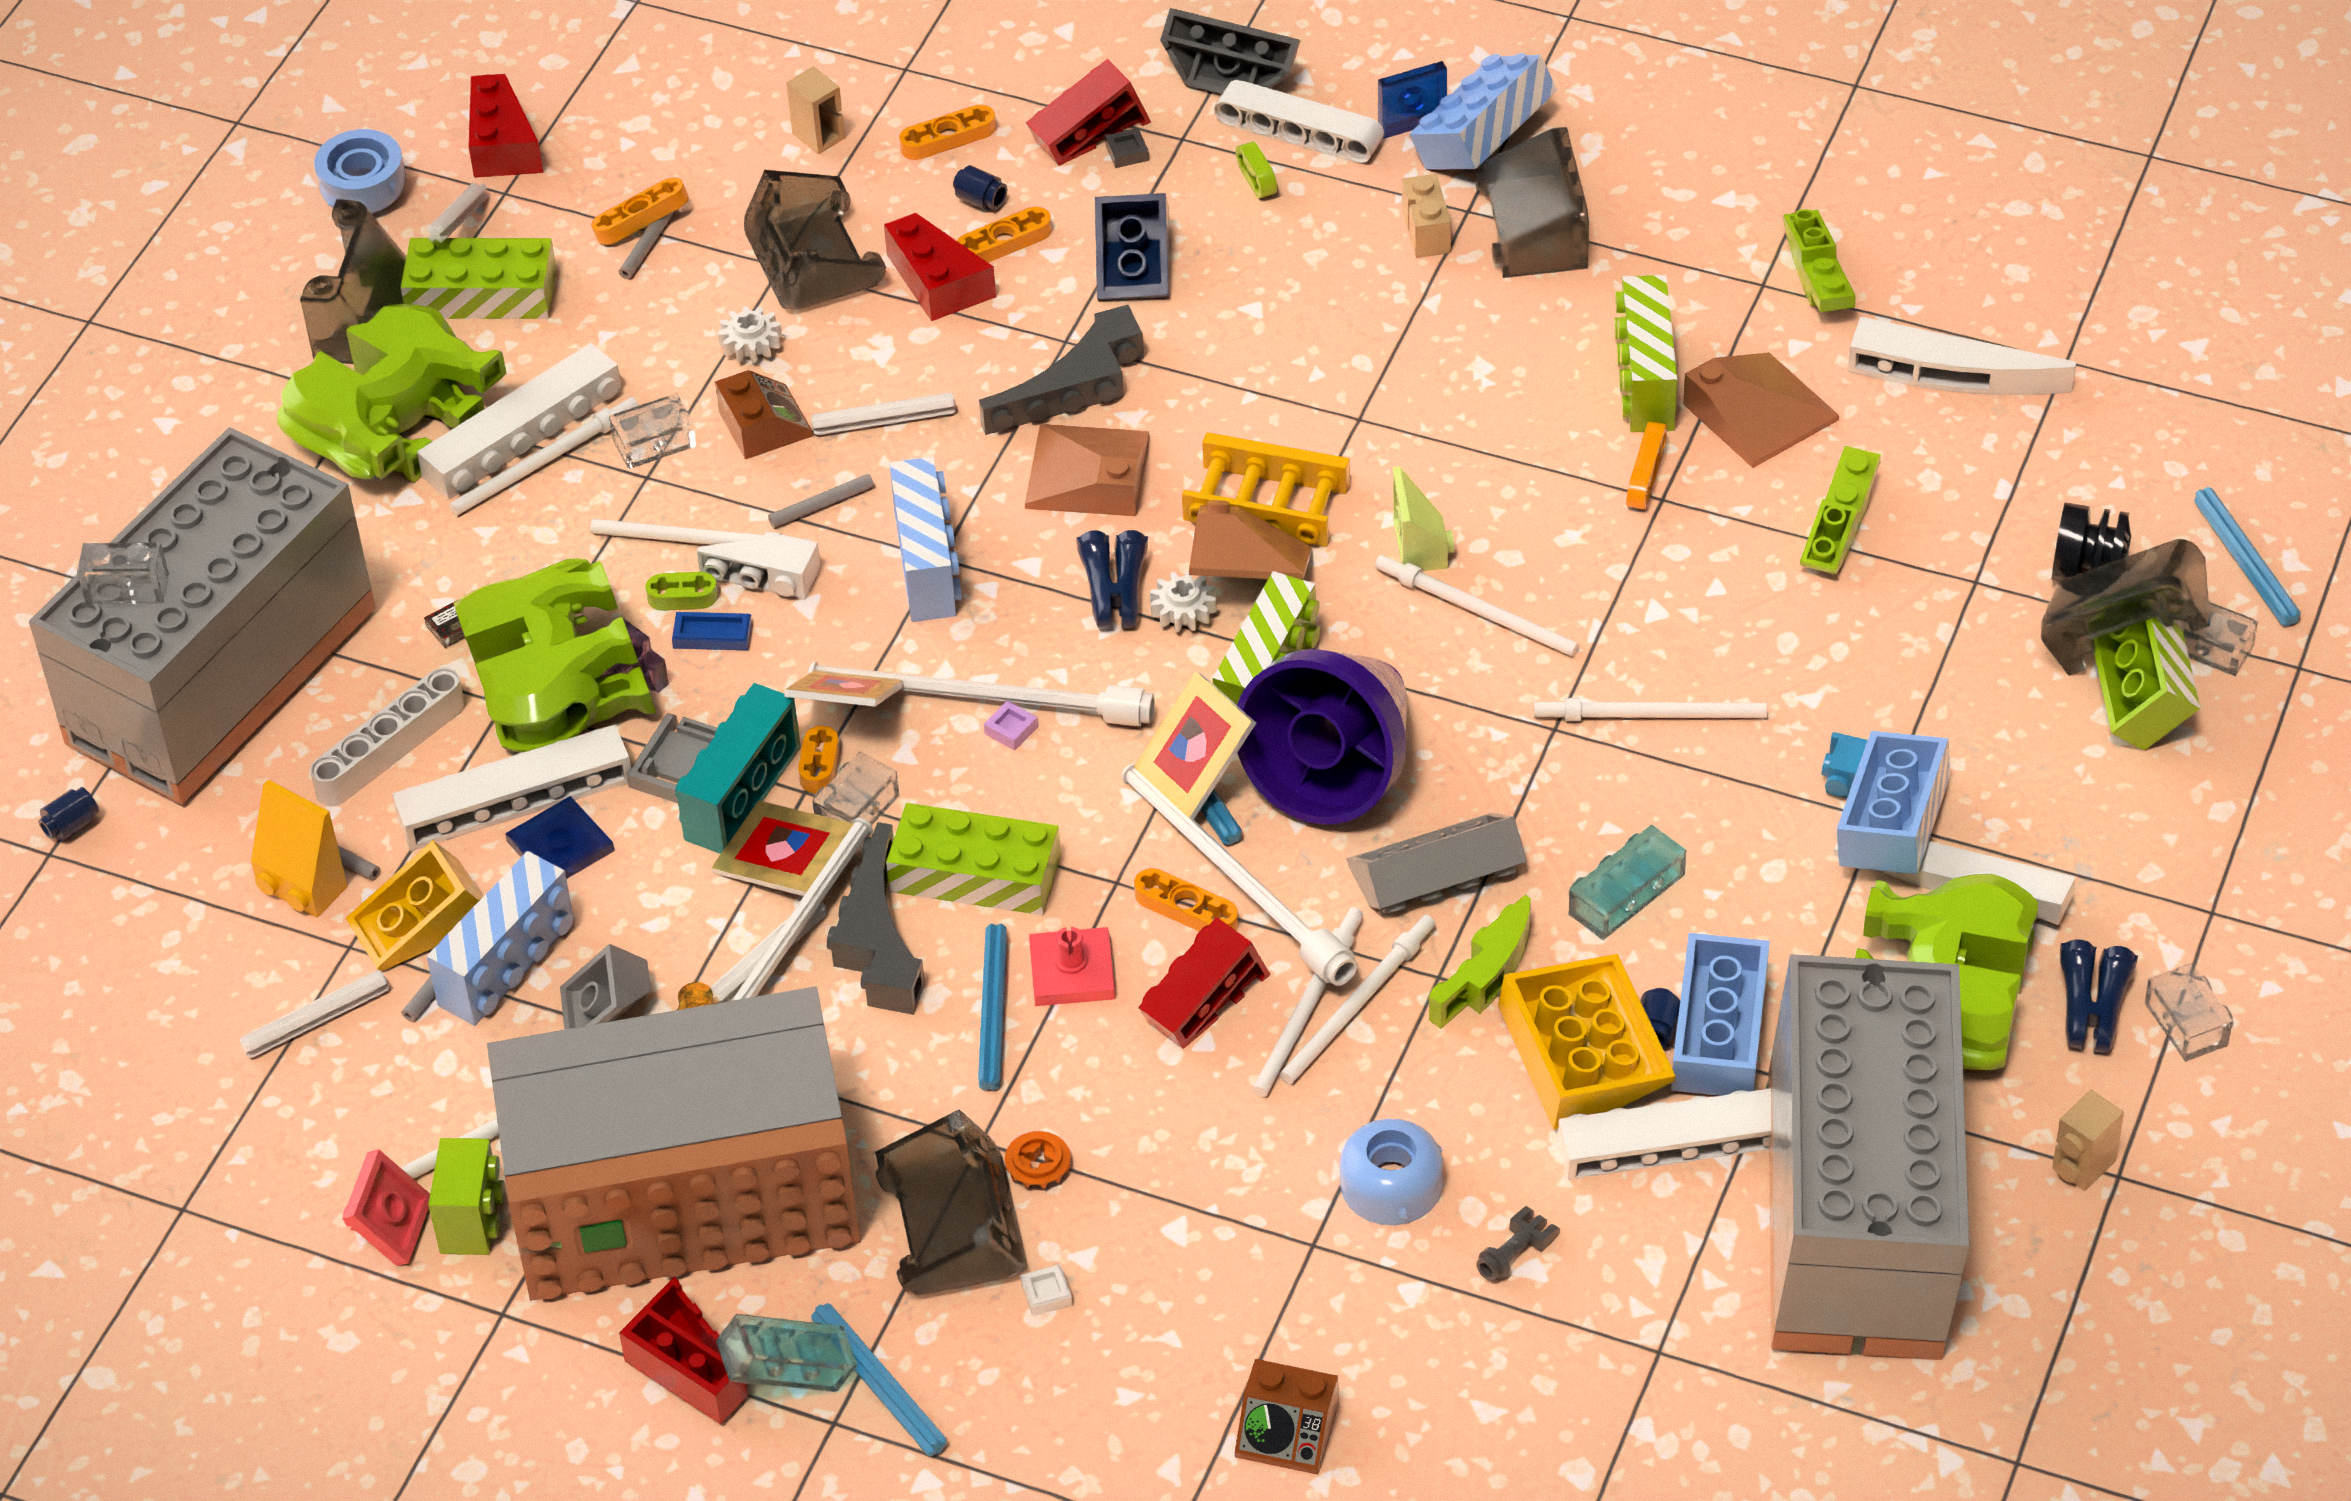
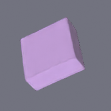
(1010, 725)

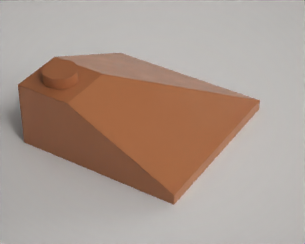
(1755, 405)
(1087, 470)
(1243, 546)

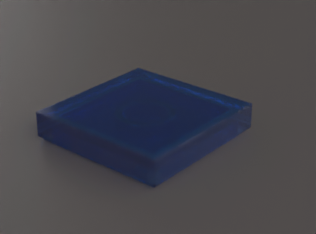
(1409, 97)
(562, 837)

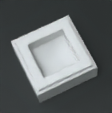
(1046, 1290)

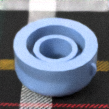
(361, 168)
(1391, 1195)

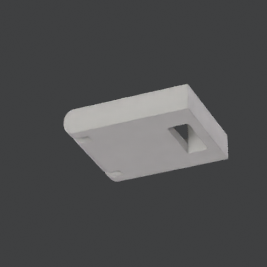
(669, 756)

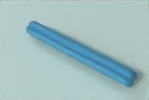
(2247, 556)
(992, 1007)
(886, 1387)

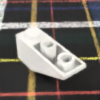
(768, 564)

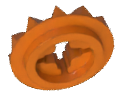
(1027, 1149)

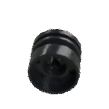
(2088, 544)

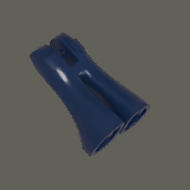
(1130, 554)
(2114, 974)

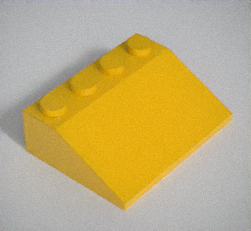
(1583, 1036)

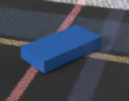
(712, 631)

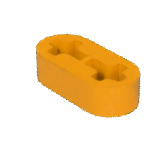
(811, 758)

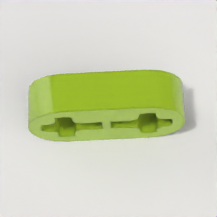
(1256, 169)
(681, 591)

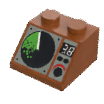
(760, 413)
(1287, 1416)

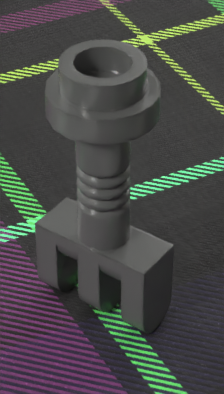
(1494, 1262)

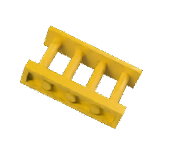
(1275, 463)

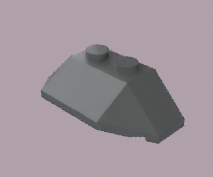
(1216, 52)

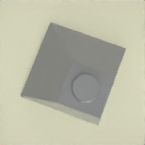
(604, 988)

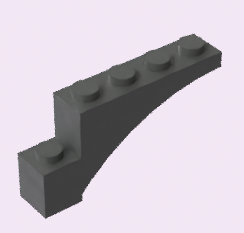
(1076, 381)
(867, 935)

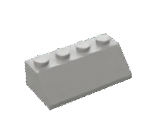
(1438, 860)

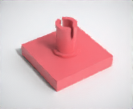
(1071, 966)
(387, 1207)

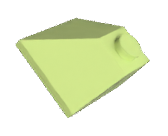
(1419, 526)

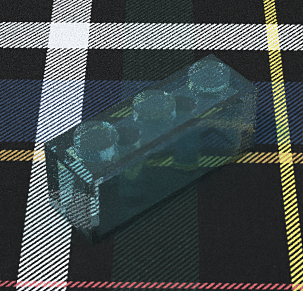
(1626, 881)
(786, 1353)

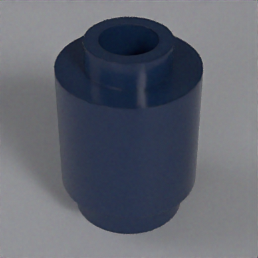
(980, 188)
(68, 814)
(1662, 1011)

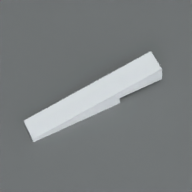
(1945, 862)

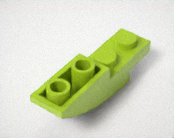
(1816, 261)
(1841, 511)
(1479, 980)

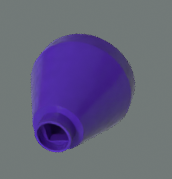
(1325, 733)

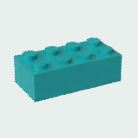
(738, 767)

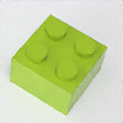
(466, 1196)

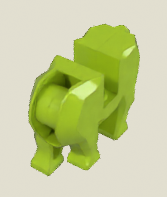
(403, 369)
(536, 665)
(1972, 923)

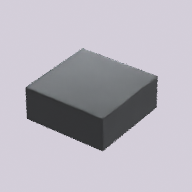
(1126, 148)

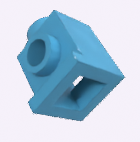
(1842, 763)

